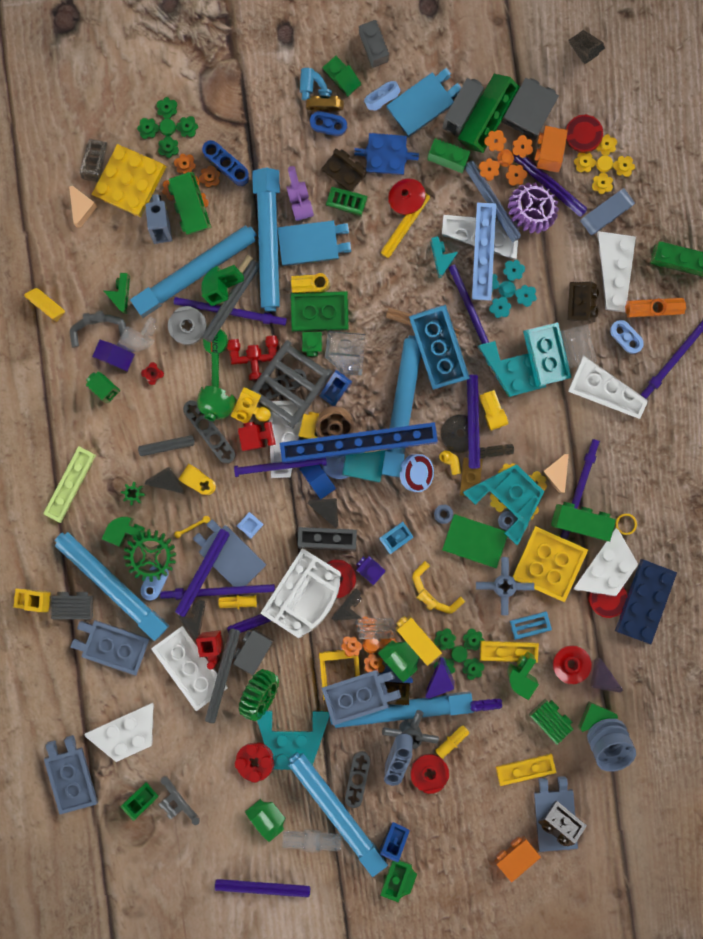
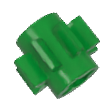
(127, 493)

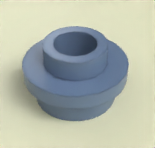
(449, 514)
(502, 524)

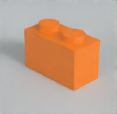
(551, 149)
(517, 858)

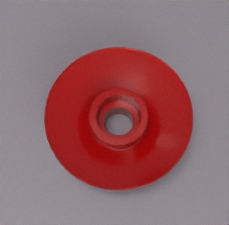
(412, 201)
(581, 668)

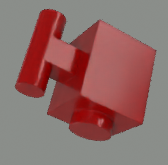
(253, 437)
(210, 646)

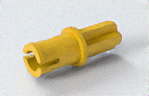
(237, 601)
(452, 741)

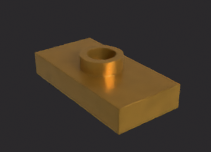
(469, 476)

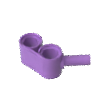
(298, 197)

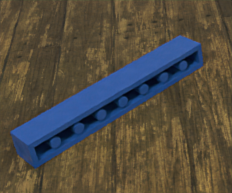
(358, 443)

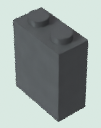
(463, 106)
(530, 108)

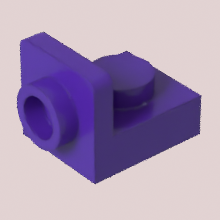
(370, 569)

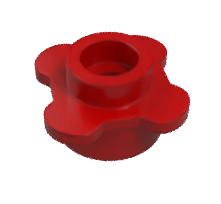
(147, 373)

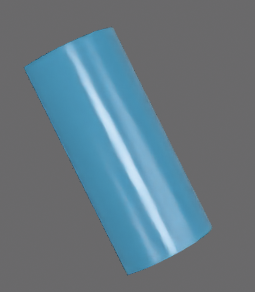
(439, 347)

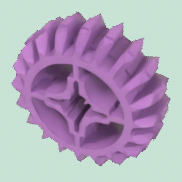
(532, 197)

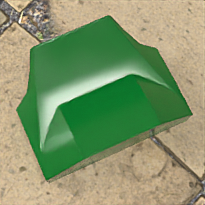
(400, 659)
(266, 819)
(398, 880)

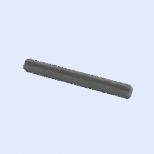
(229, 304)
(222, 676)

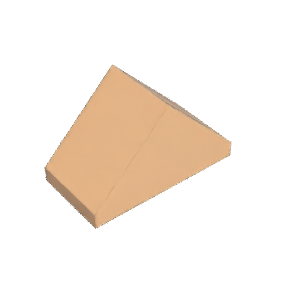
(81, 207)
(557, 473)

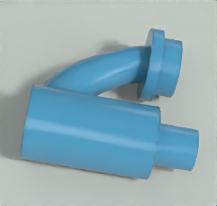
(308, 76)

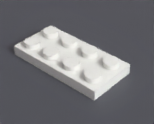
(182, 661)

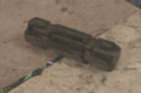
(498, 450)

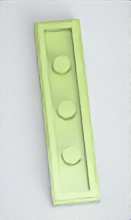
(69, 484)

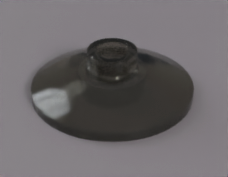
(449, 433)

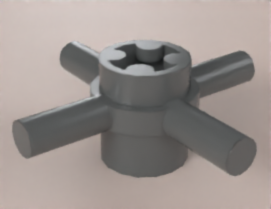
(411, 728)

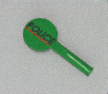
(215, 348)

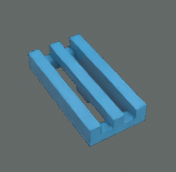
(530, 617)

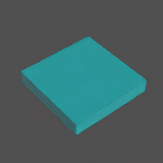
(364, 465)

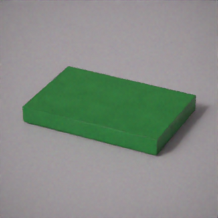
(319, 311)
(475, 541)

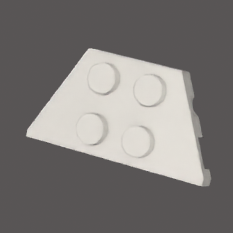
(609, 568)
(125, 734)

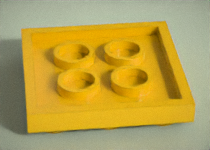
(129, 180)
(550, 563)

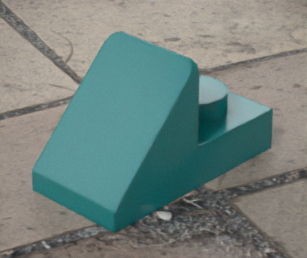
(441, 261)

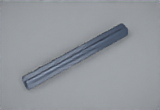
(490, 197)

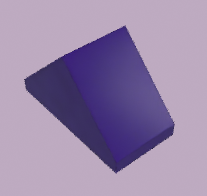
(113, 355)
(440, 681)

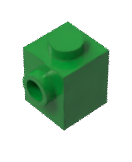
(312, 343)

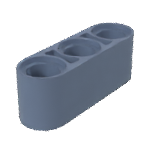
(607, 211)
(398, 759)

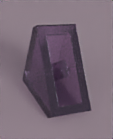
(603, 678)

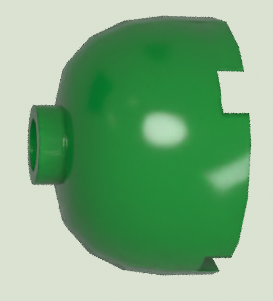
(214, 403)

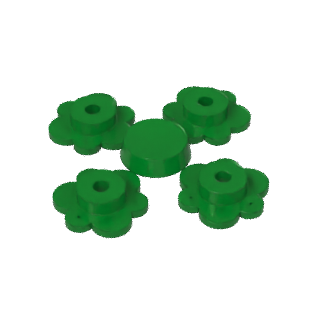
(167, 127)
(459, 653)

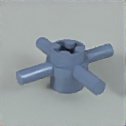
(499, 580)

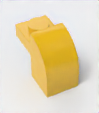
(32, 600)

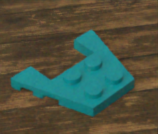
(512, 373)
(516, 492)
(286, 743)

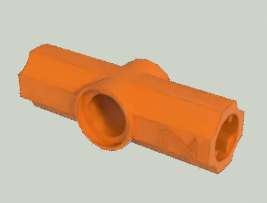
(644, 308)

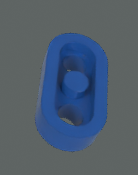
(329, 121)

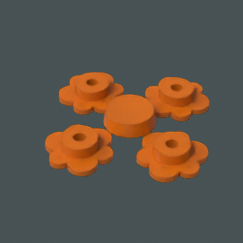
(505, 157)
(204, 179)
(371, 646)

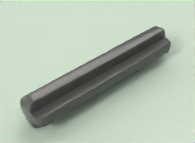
(167, 445)

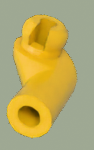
(452, 460)

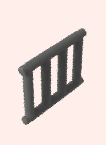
(314, 389)

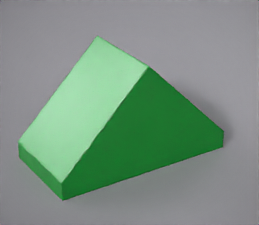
(594, 714)
(139, 801)

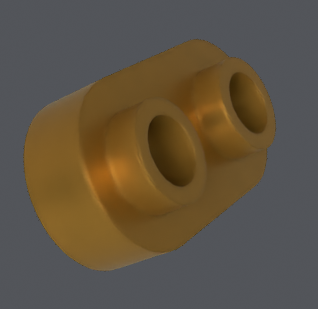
(332, 104)

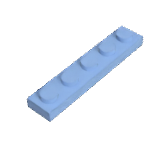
(484, 251)

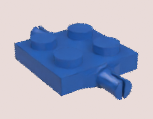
(386, 154)

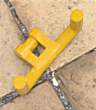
(427, 598)

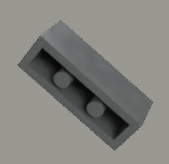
(327, 539)

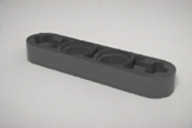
(206, 434)

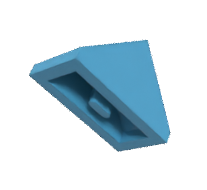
(396, 537)

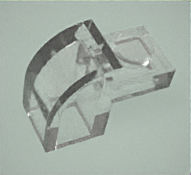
(138, 341)

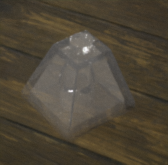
(346, 351)

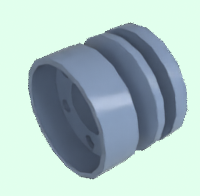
(611, 745)

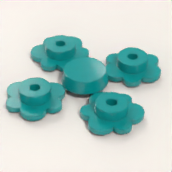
(508, 289)

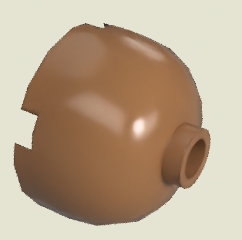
(334, 421)

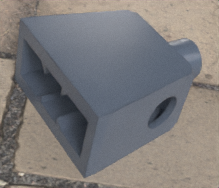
(158, 220)

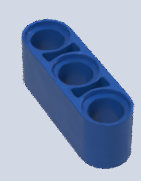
(221, 155)

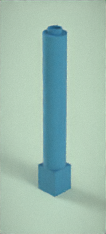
(266, 186)
(153, 297)
(403, 402)
(146, 619)
(436, 706)
(365, 849)

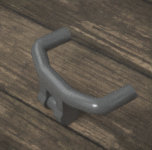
(88, 319)
(182, 805)

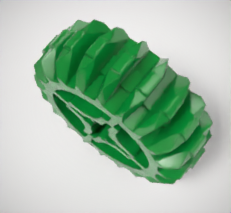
(156, 549)
(258, 695)

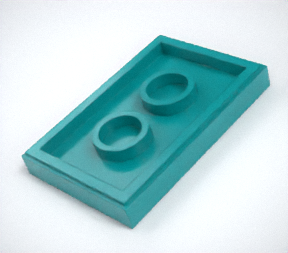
(547, 354)

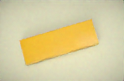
(506, 650)
(525, 769)

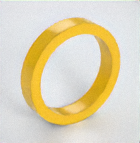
(635, 523)

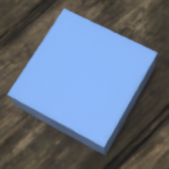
(250, 525)

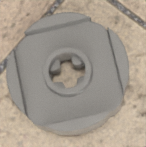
(178, 319)

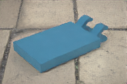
(423, 102)
(311, 242)

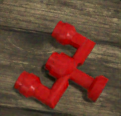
(253, 355)

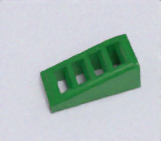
(356, 196)

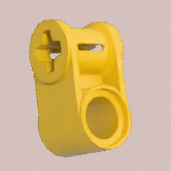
(195, 478)

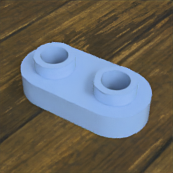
(382, 95)
(627, 335)
(157, 586)

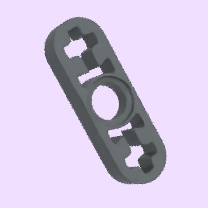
(295, 384)
(349, 792)

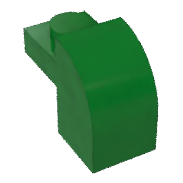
(217, 282)
(119, 528)
(519, 679)

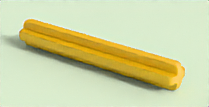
(401, 230)

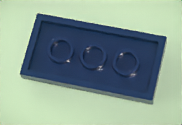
(646, 601)

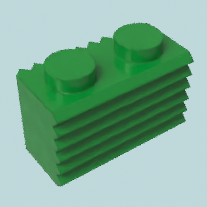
(448, 155)
(102, 387)
(550, 721)

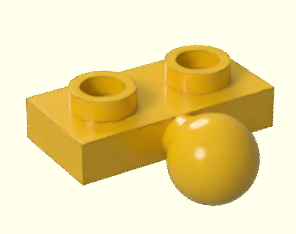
(247, 407)

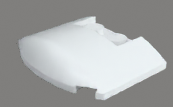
(303, 595)

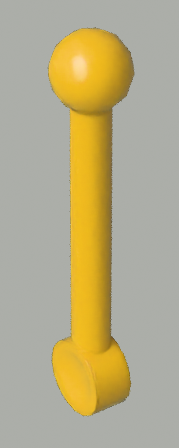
(177, 534)

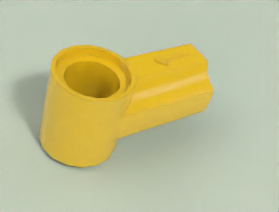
(307, 283)
(495, 416)

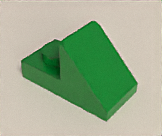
(342, 76)
(120, 297)

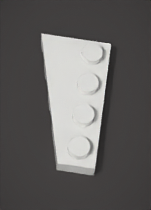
(463, 230)
(616, 264)
(601, 387)
(283, 433)

